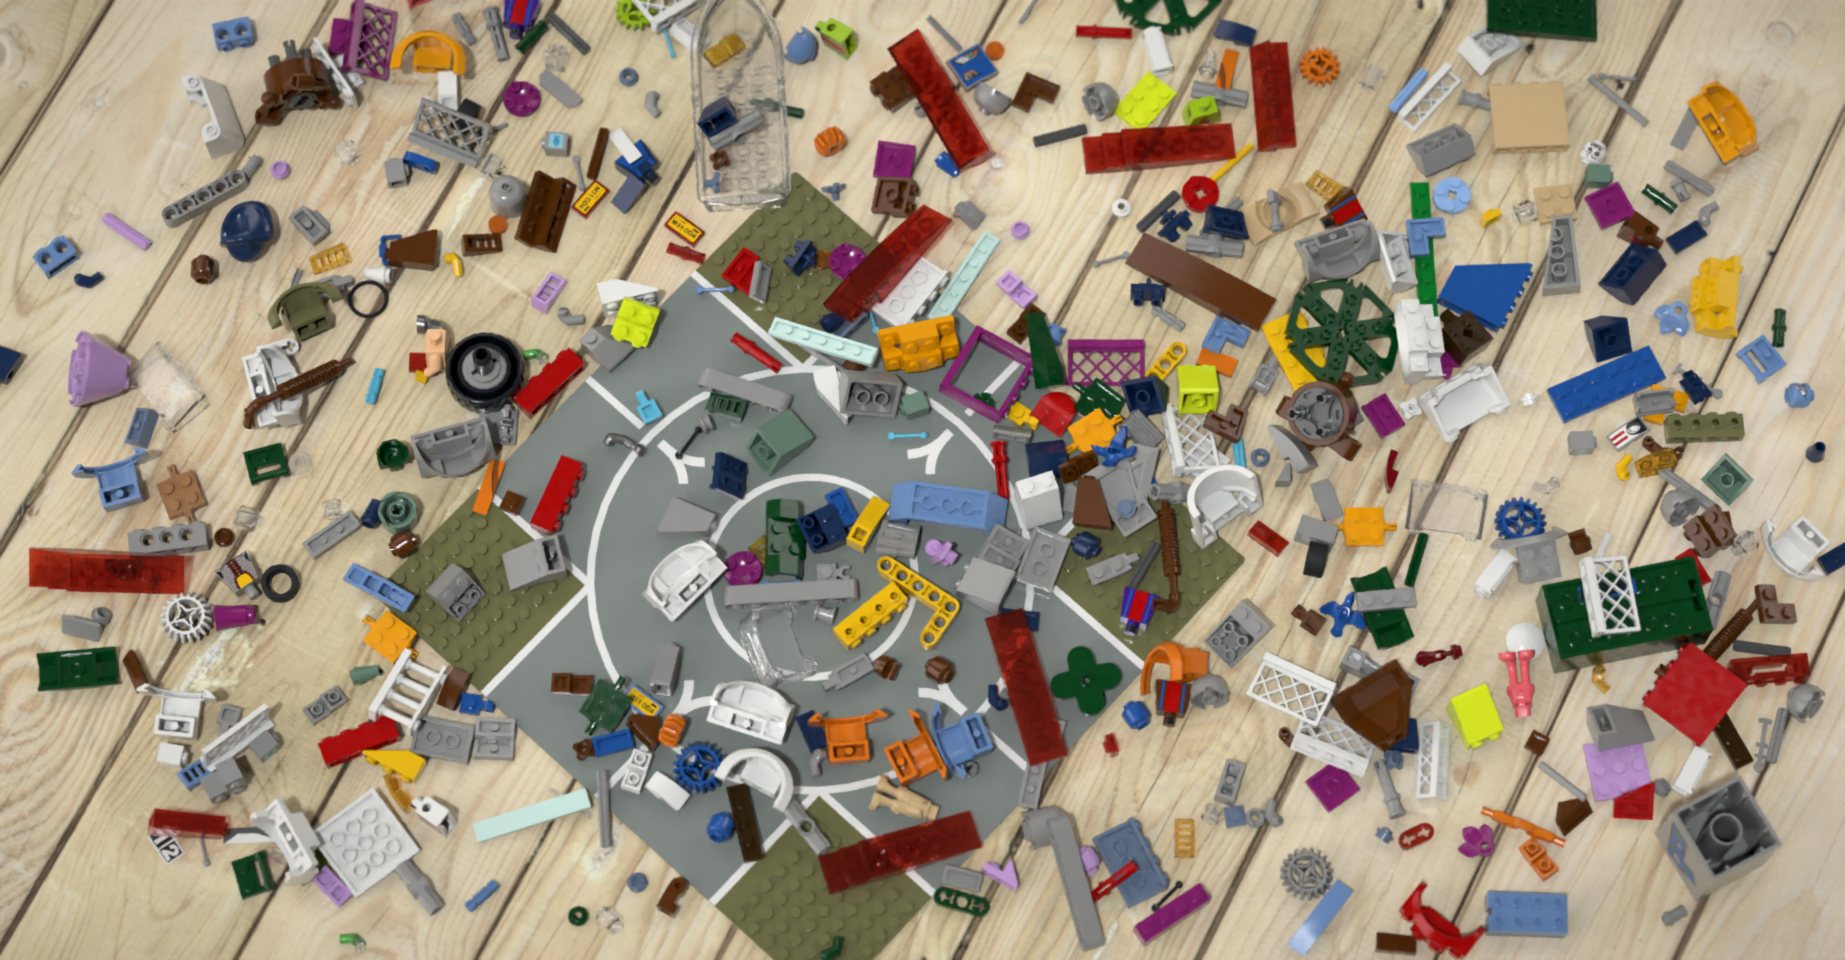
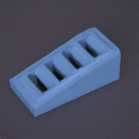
(189, 771)

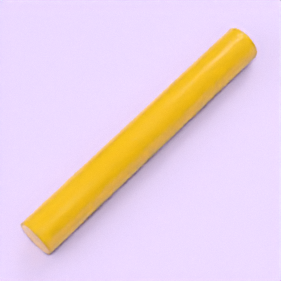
(1226, 167)

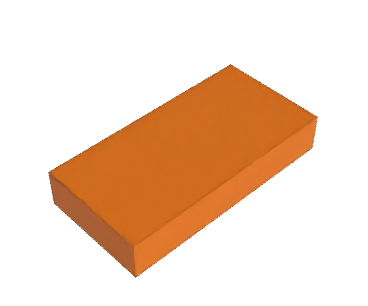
(1224, 364)

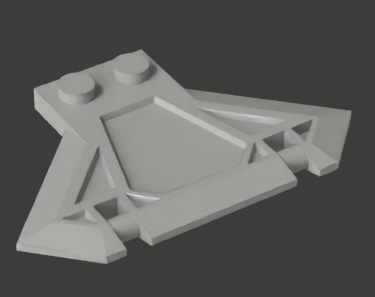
(1121, 483)

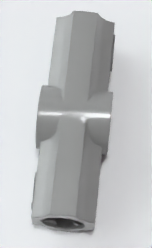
(1222, 96)
(737, 131)
(1214, 246)
(1173, 492)
(1718, 589)
(814, 837)
(419, 887)

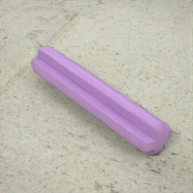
(126, 231)

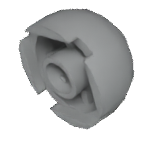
(990, 99)
(1099, 100)
(1679, 505)
(1209, 691)
(1804, 701)

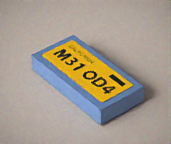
(643, 703)

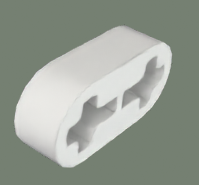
(283, 345)

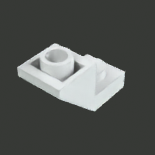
(448, 89)

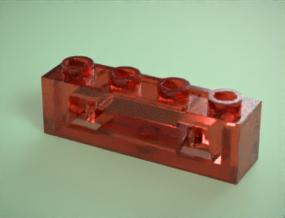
(1796, 670)

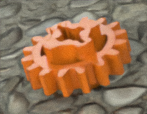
(1313, 71)

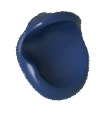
(246, 230)

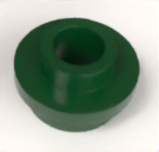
(578, 922)

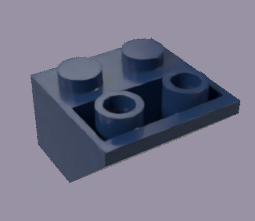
(822, 530)

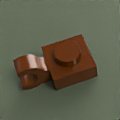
(1310, 620)

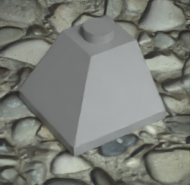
(604, 348)

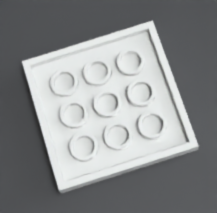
(364, 843)

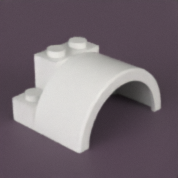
(1214, 504)

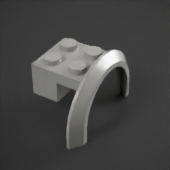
(1535, 555)

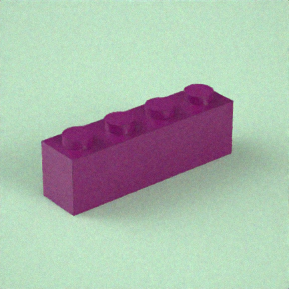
(1171, 914)

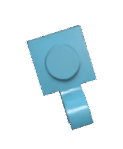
(648, 409)

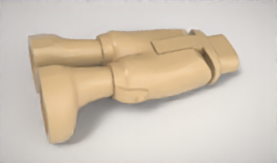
(907, 802)

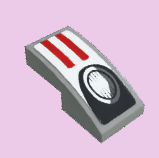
(1628, 433)

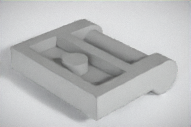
(898, 535)

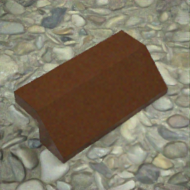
(545, 212)

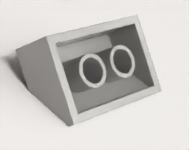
(1441, 149)
(869, 393)

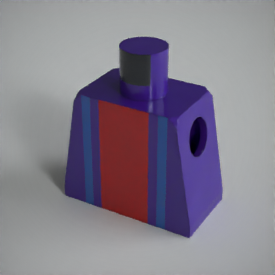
(520, 16)
(1136, 610)

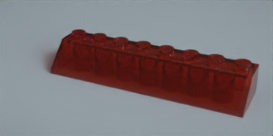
(941, 100)

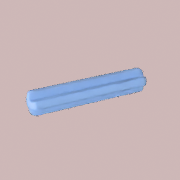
(1408, 90)

